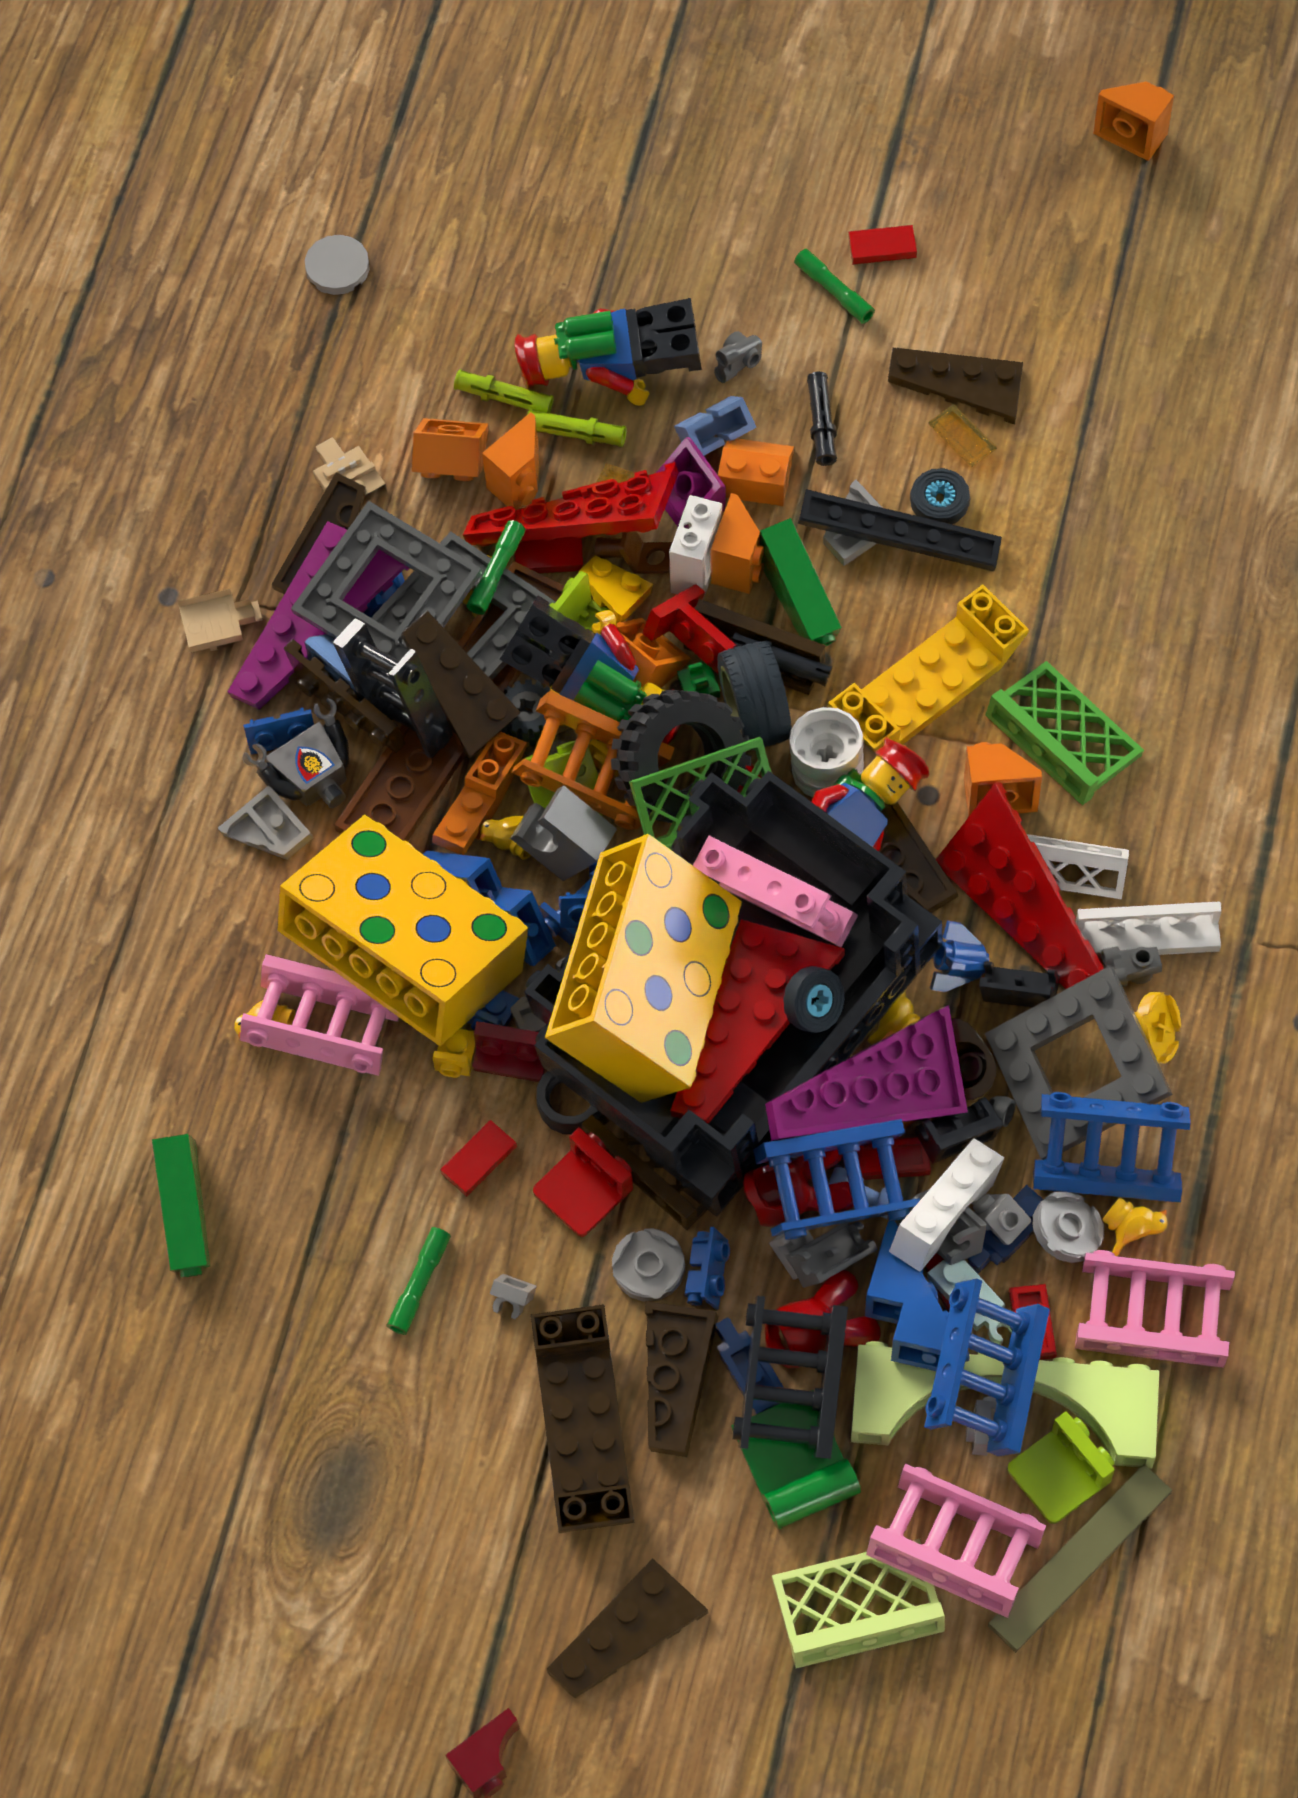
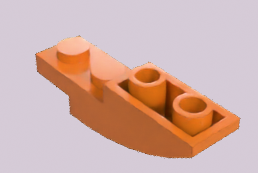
(481, 794)

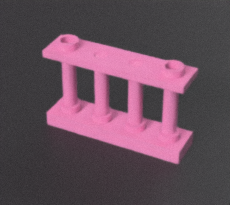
(775, 891)
(315, 985)
(1133, 1338)
(942, 1571)

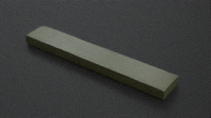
(1080, 1557)

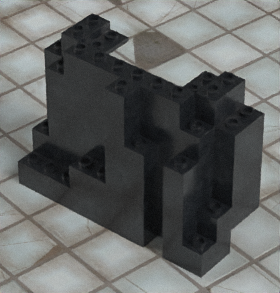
(881, 959)

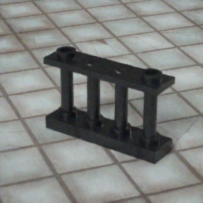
(394, 686)
(825, 1362)

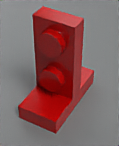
(688, 625)

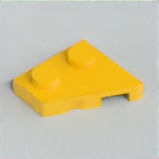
(616, 587)

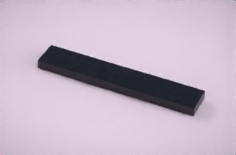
(899, 530)

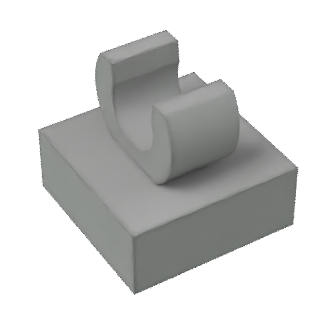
(514, 1291)

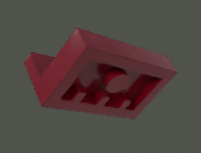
(506, 1052)

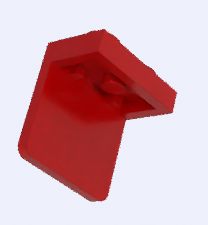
(584, 1183)

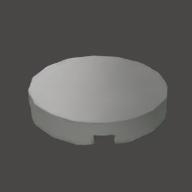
(337, 264)
(1067, 1226)
(648, 1265)

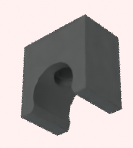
(564, 835)

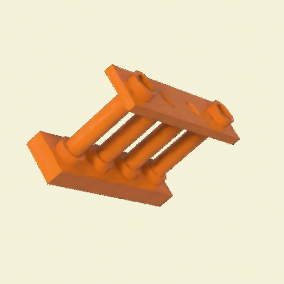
(588, 726)

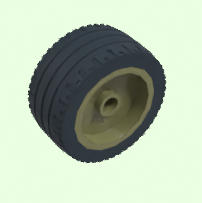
(755, 692)

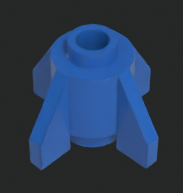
(958, 958)

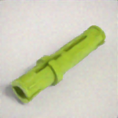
(503, 392)
(588, 430)

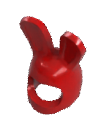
(763, 1191)
(833, 1292)

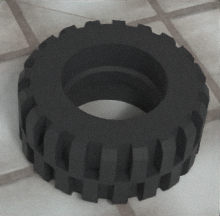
(653, 721)

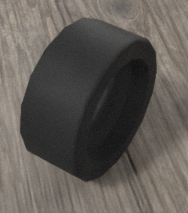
(556, 1121)

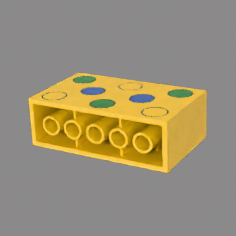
(402, 929)
(644, 969)

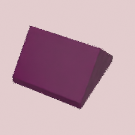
(694, 478)

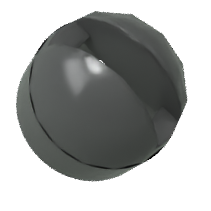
(1004, 1108)

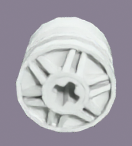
(824, 748)

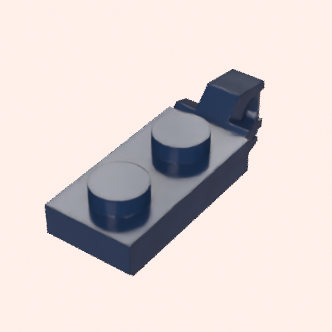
(993, 1248)
(735, 1355)

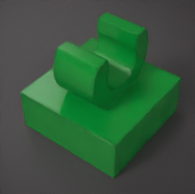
(699, 679)

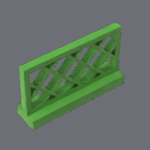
(1045, 744)
(673, 772)

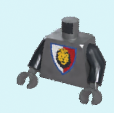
(309, 764)

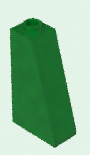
(797, 583)
(182, 1204)

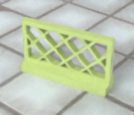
(858, 1635)

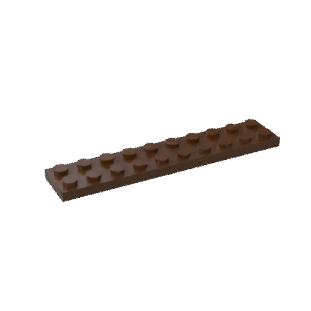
(409, 782)

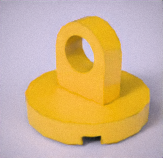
(1159, 1021)

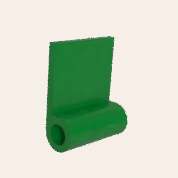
(789, 1475)

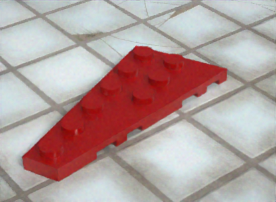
(584, 511)
(1014, 886)
(748, 1011)

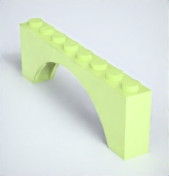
(1111, 1400)

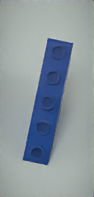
(482, 877)
(906, 1298)

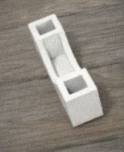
(935, 1214)

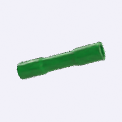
(848, 298)
(503, 552)
(410, 1299)

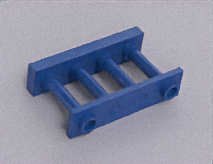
(813, 1150)
(1118, 1181)
(1018, 1376)

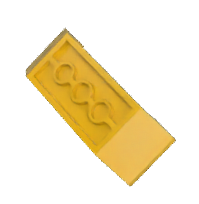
(935, 672)

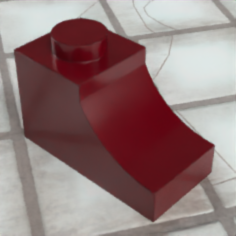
(479, 1757)

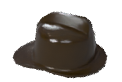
(975, 1060)

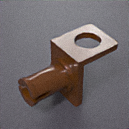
(634, 552)

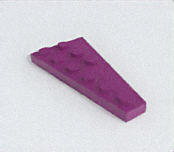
(267, 665)
(900, 1077)

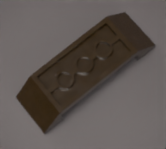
(582, 1419)

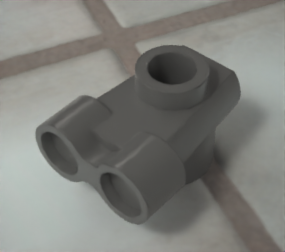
(736, 354)
(1127, 963)

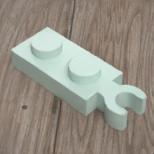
(944, 1279)

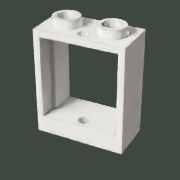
(691, 547)

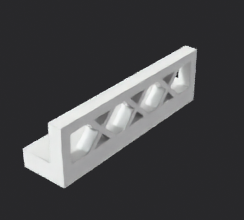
(1083, 855)
(1167, 927)

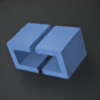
(726, 419)

